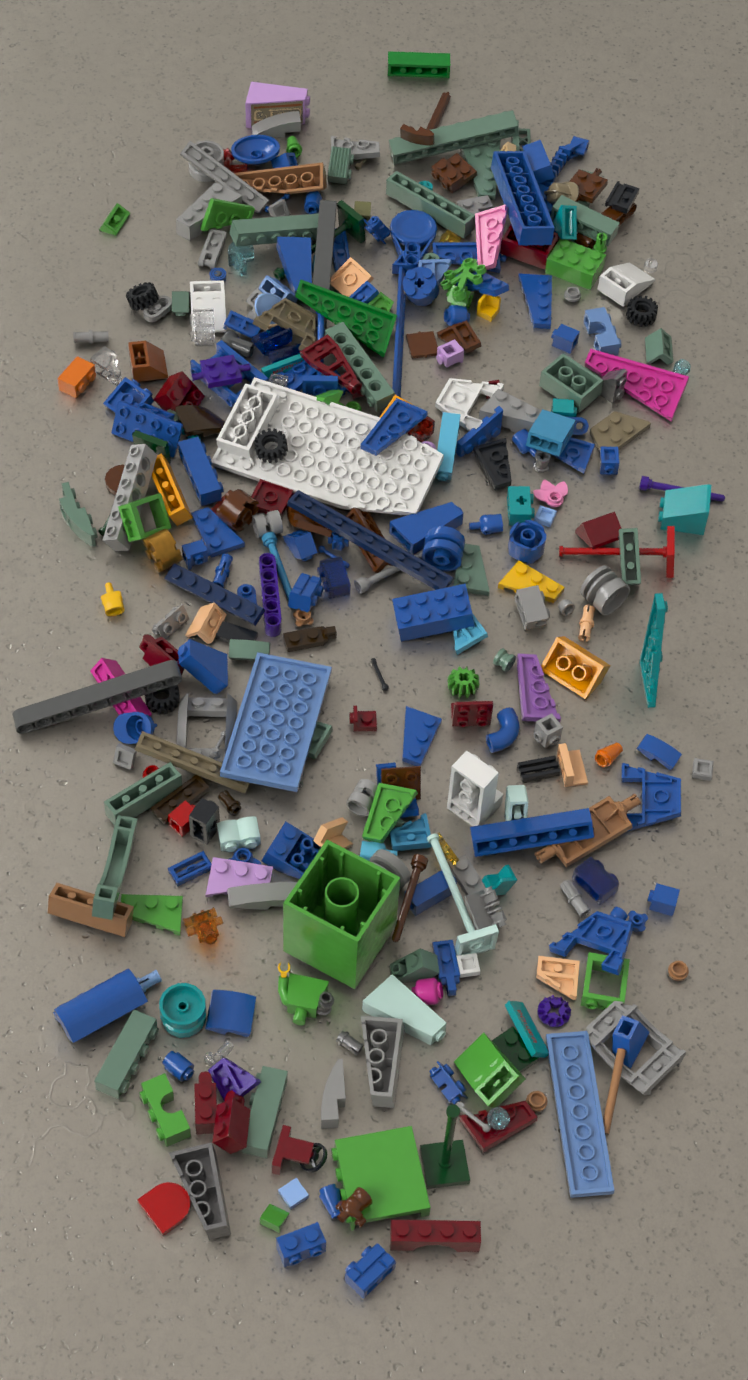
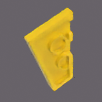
(524, 576)

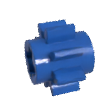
(337, 541)

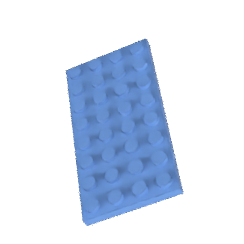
(276, 722)

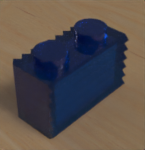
(334, 577)
(595, 880)

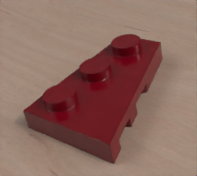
(520, 1117)

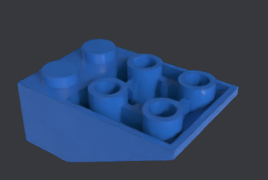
(291, 851)

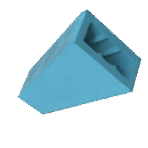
(447, 444)

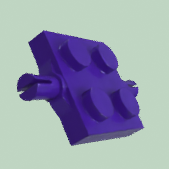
(220, 371)

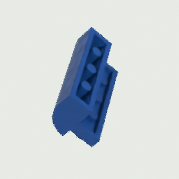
(100, 1005)

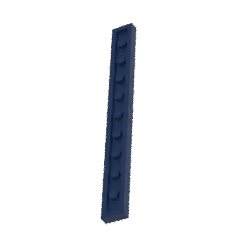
(369, 541)

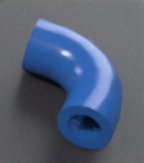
(508, 732)

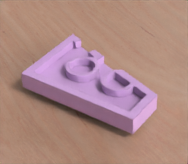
(233, 873)

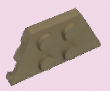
(617, 430)

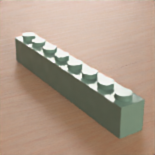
(457, 137)

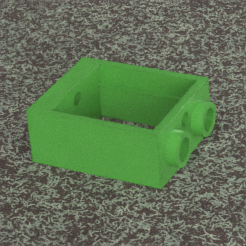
(130, 513)
(598, 1001)

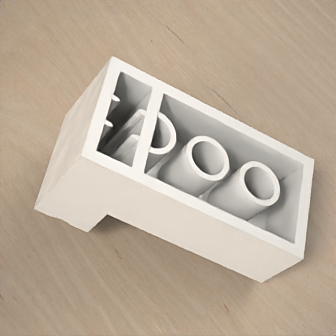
(473, 790)

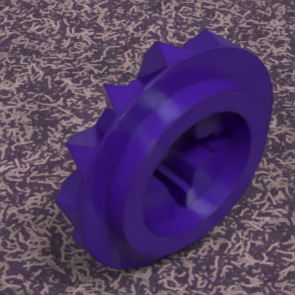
(553, 1019)

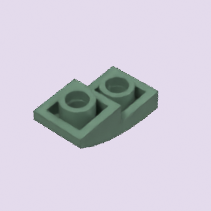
(247, 649)

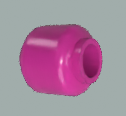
(428, 990)

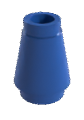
(330, 1198)

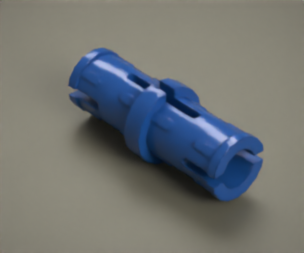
(225, 563)

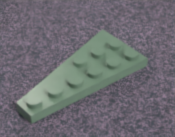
(480, 159)

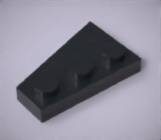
(495, 463)

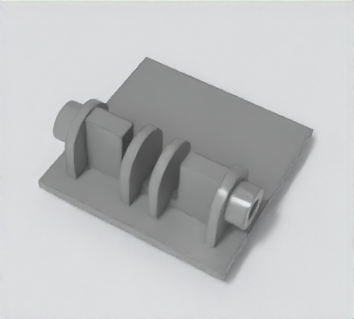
(482, 909)

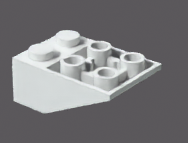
(623, 282)
(209, 295)

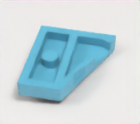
(469, 636)

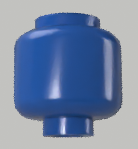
(456, 314)

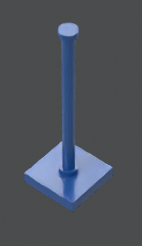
(318, 384)

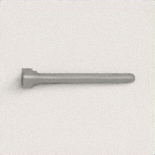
(363, 584)

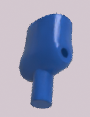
(520, 441)
(488, 524)

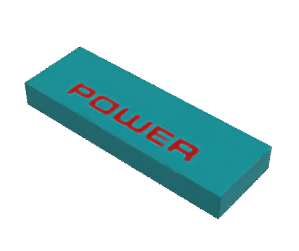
(283, 365)
(527, 1029)

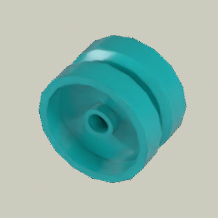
(182, 1010)

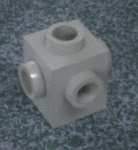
(548, 731)

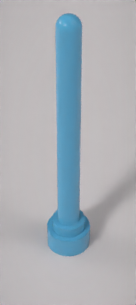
(270, 541)

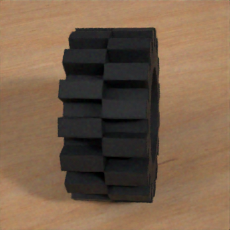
(142, 296)
(642, 304)
(271, 436)
(164, 704)

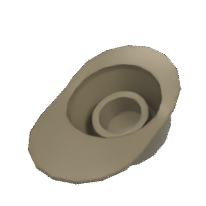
(567, 189)

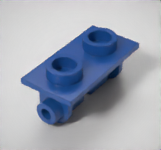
(378, 228)
(444, 1076)

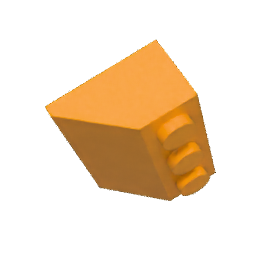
(574, 667)

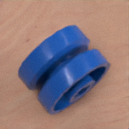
(443, 548)

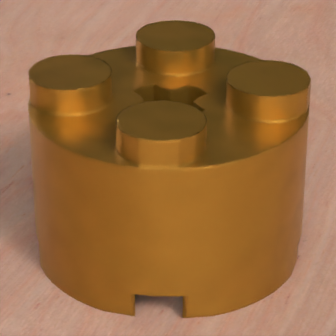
(162, 549)

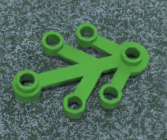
(468, 266)

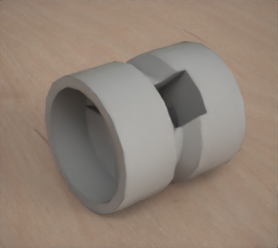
(273, 522)
(362, 797)

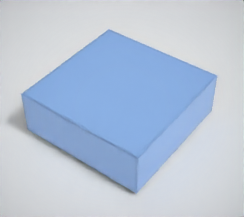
(545, 516)
(293, 1193)

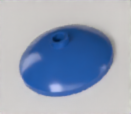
(255, 149)

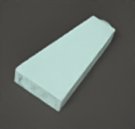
(395, 1000)

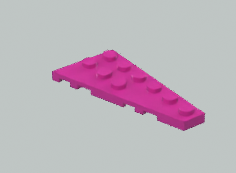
(650, 385)

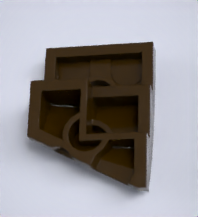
(199, 420)

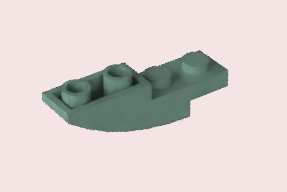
(77, 517)

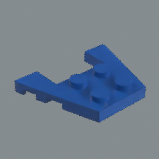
(659, 796)
(600, 933)

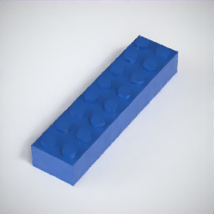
(523, 198)

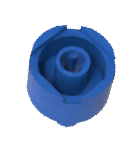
(429, 286)
(527, 541)

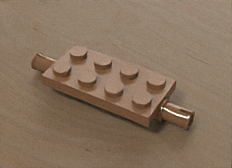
(608, 822)

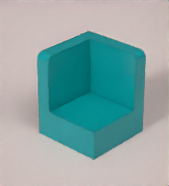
(502, 881)

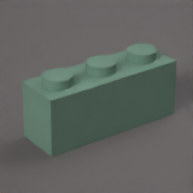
(629, 556)

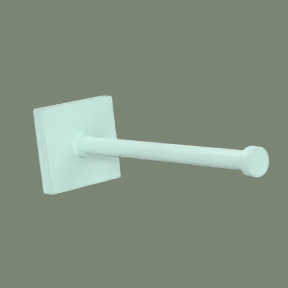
(475, 940)

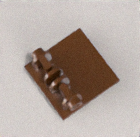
(403, 777)

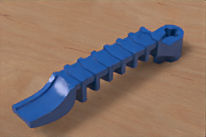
(577, 147)

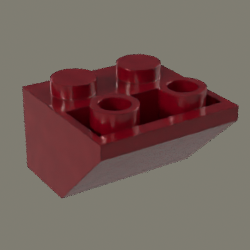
(178, 391)

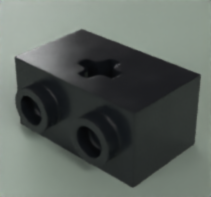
(204, 820)

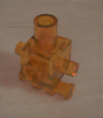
(204, 925)

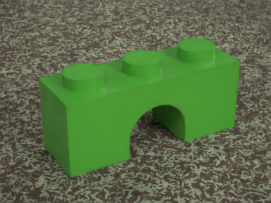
(171, 1126)

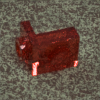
(235, 168)
(423, 429)

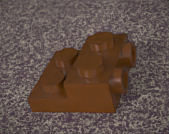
(453, 172)

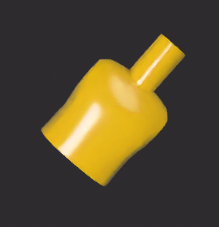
(112, 601)

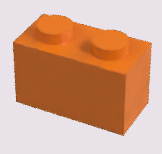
(76, 377)

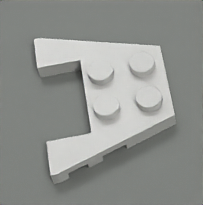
(460, 398)

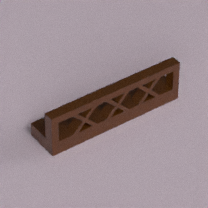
(366, 520)

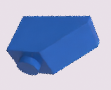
(301, 544)

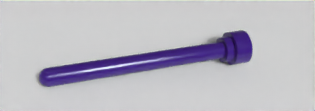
(647, 483)

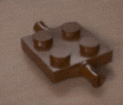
(589, 185)

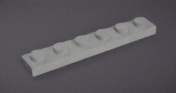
(223, 176)

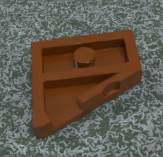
(462, 334)

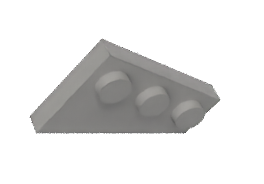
(361, 149)

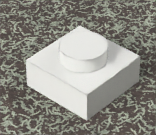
(468, 965)

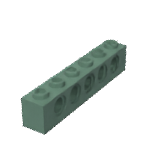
(373, 383)

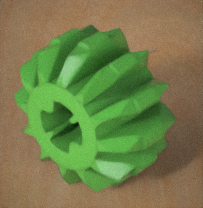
(463, 682)

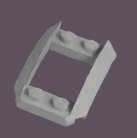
(210, 708)
(656, 1067)

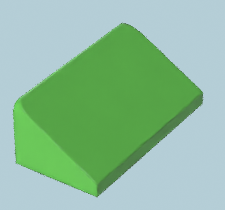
(115, 220)

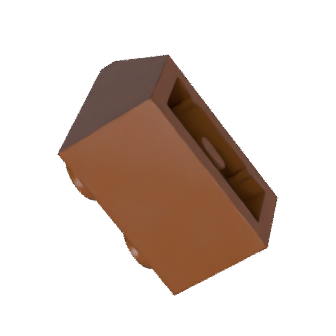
(147, 361)

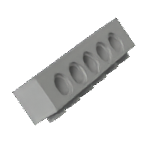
(132, 487)

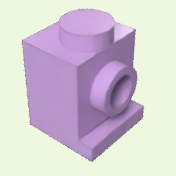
(450, 353)

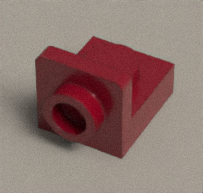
(363, 720)

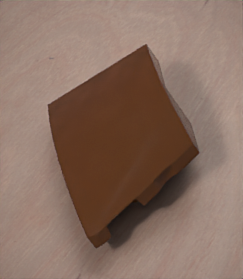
(301, 521)

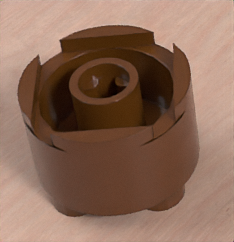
(237, 509)

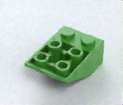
(489, 1071)

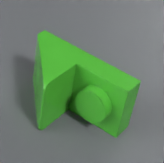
(330, 396)

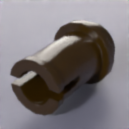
(232, 805)

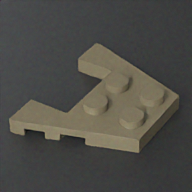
(290, 315)

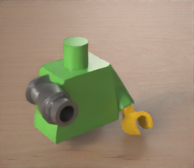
(304, 995)

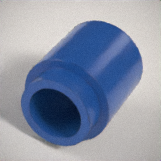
(312, 202)
(178, 1066)

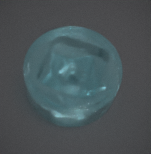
(498, 1118)

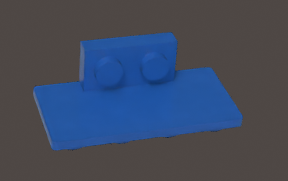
(148, 421)

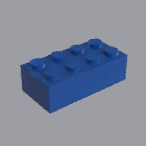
(433, 612)

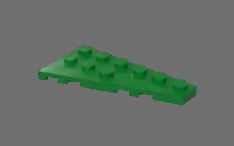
(365, 322)

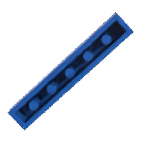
(532, 832)

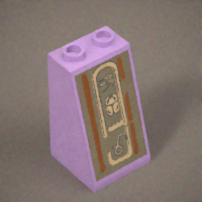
(270, 99)

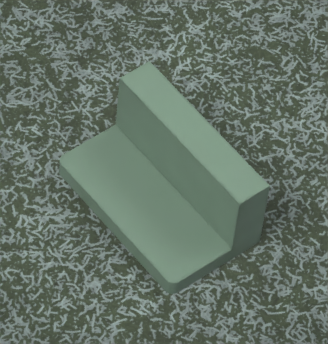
(659, 346)

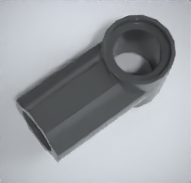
(238, 344)

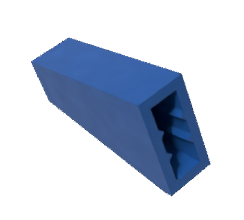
(295, 259)
(412, 529)

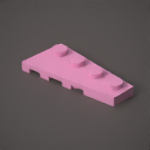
(489, 235)

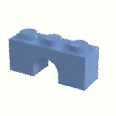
(599, 322)

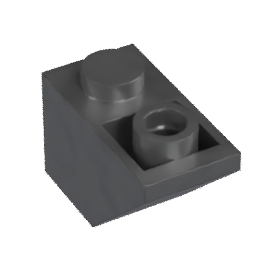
(614, 385)

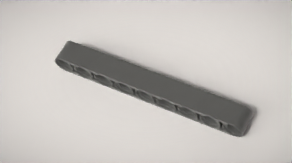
(324, 247)
(97, 696)

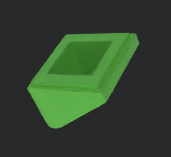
(274, 1218)

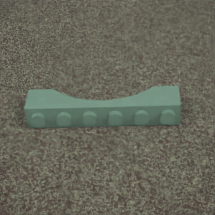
(115, 868)

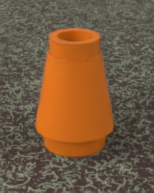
(608, 754)

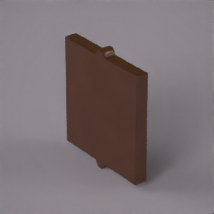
(422, 344)

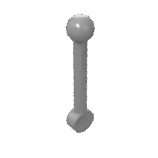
(215, 751)
(486, 1127)

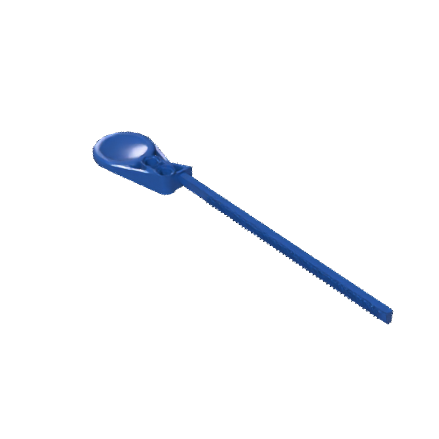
(413, 231)

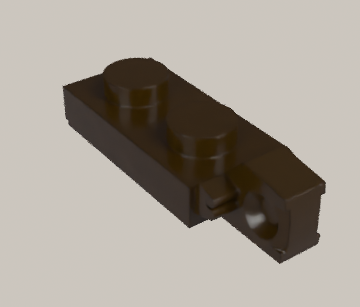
(308, 638)

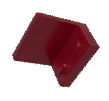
(471, 713)

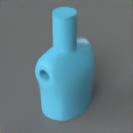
(369, 848)

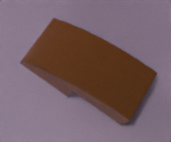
(421, 136)

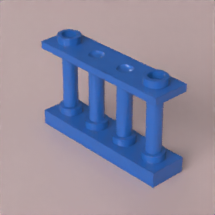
(224, 391)

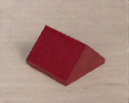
(600, 530)

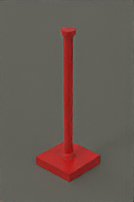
(667, 551)

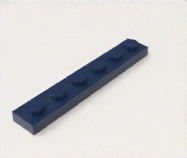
(215, 594)

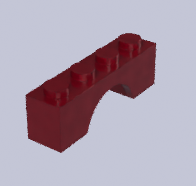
(412, 1234)

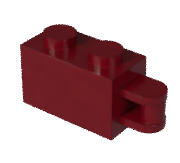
(158, 651)
(205, 1104)
(231, 1123)

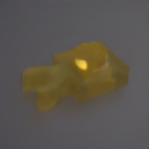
(448, 852)

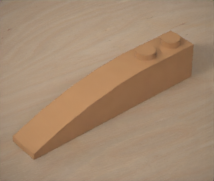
(287, 179)

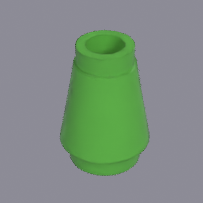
(293, 146)

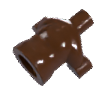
(354, 1206)

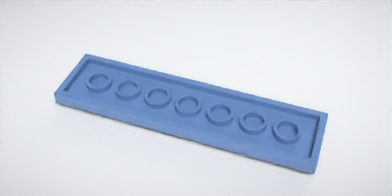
(579, 1114)

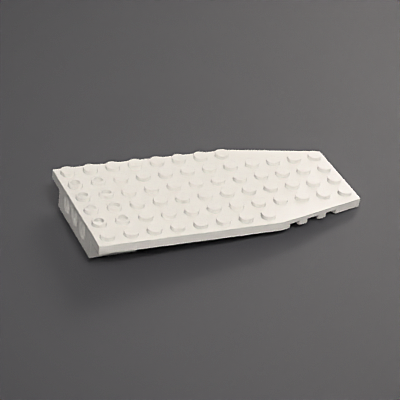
(325, 452)

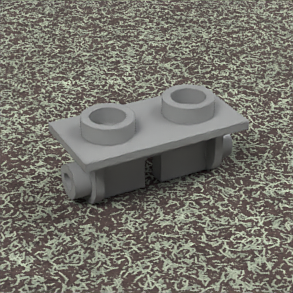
(172, 622)

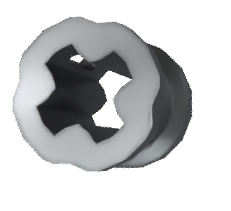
(541, 464)

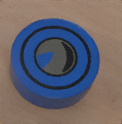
(217, 274)

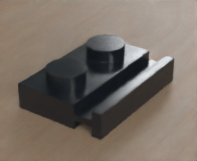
(622, 197)

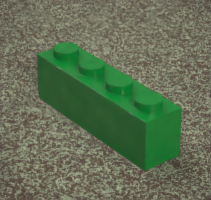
(419, 64)

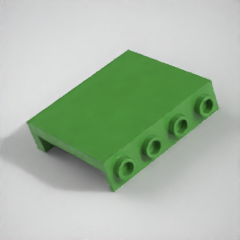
(387, 1169)

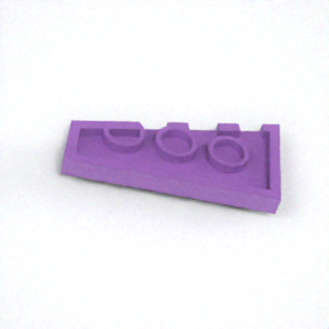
(533, 690)

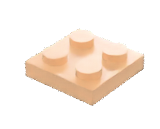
(349, 277)

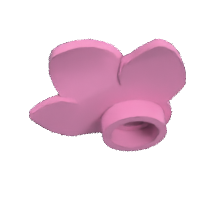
(551, 494)

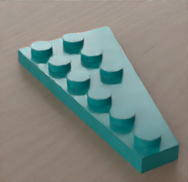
(651, 650)

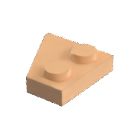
(559, 974)

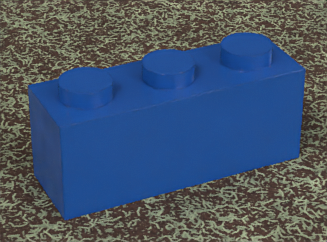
(539, 161)

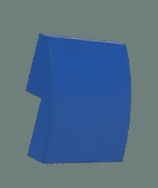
(230, 1012)

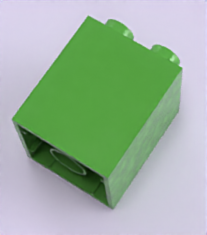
(340, 913)

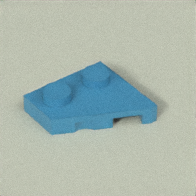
(411, 835)

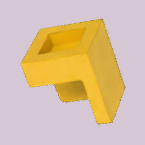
(488, 307)

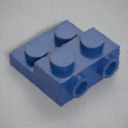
(129, 392)

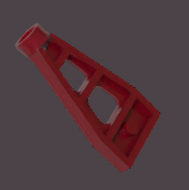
(323, 348)

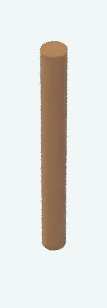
(613, 1090)

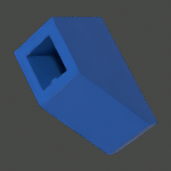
(629, 1036)

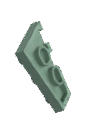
(472, 571)

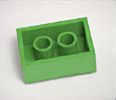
(575, 263)

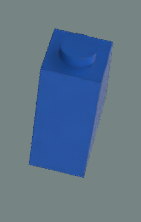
(205, 664)

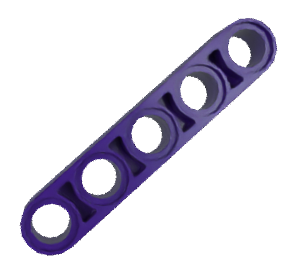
(270, 595)

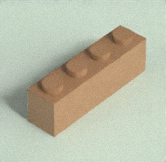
(78, 905)

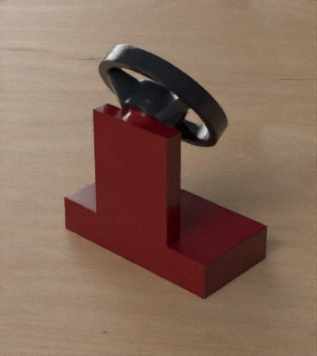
(297, 1151)

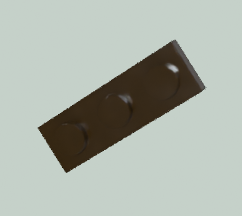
(189, 791)

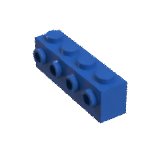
(200, 471)

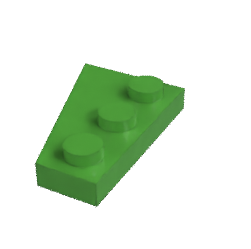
(386, 810)

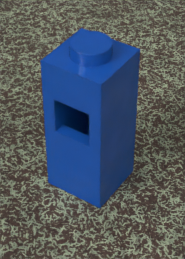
(430, 893)

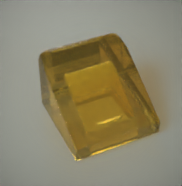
(449, 236)

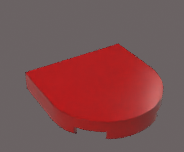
(166, 1206)

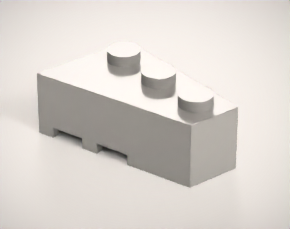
(516, 413)

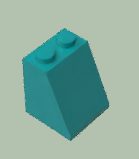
(686, 509)

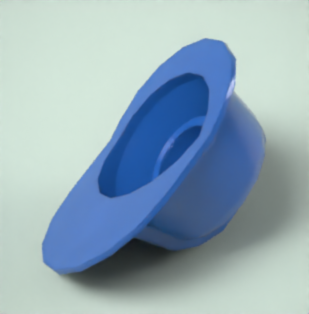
(130, 726)

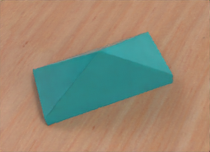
(566, 222)

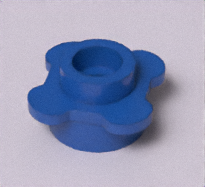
(642, 918)

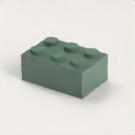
(571, 381)

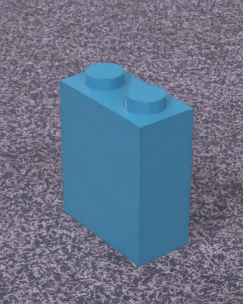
(550, 432)

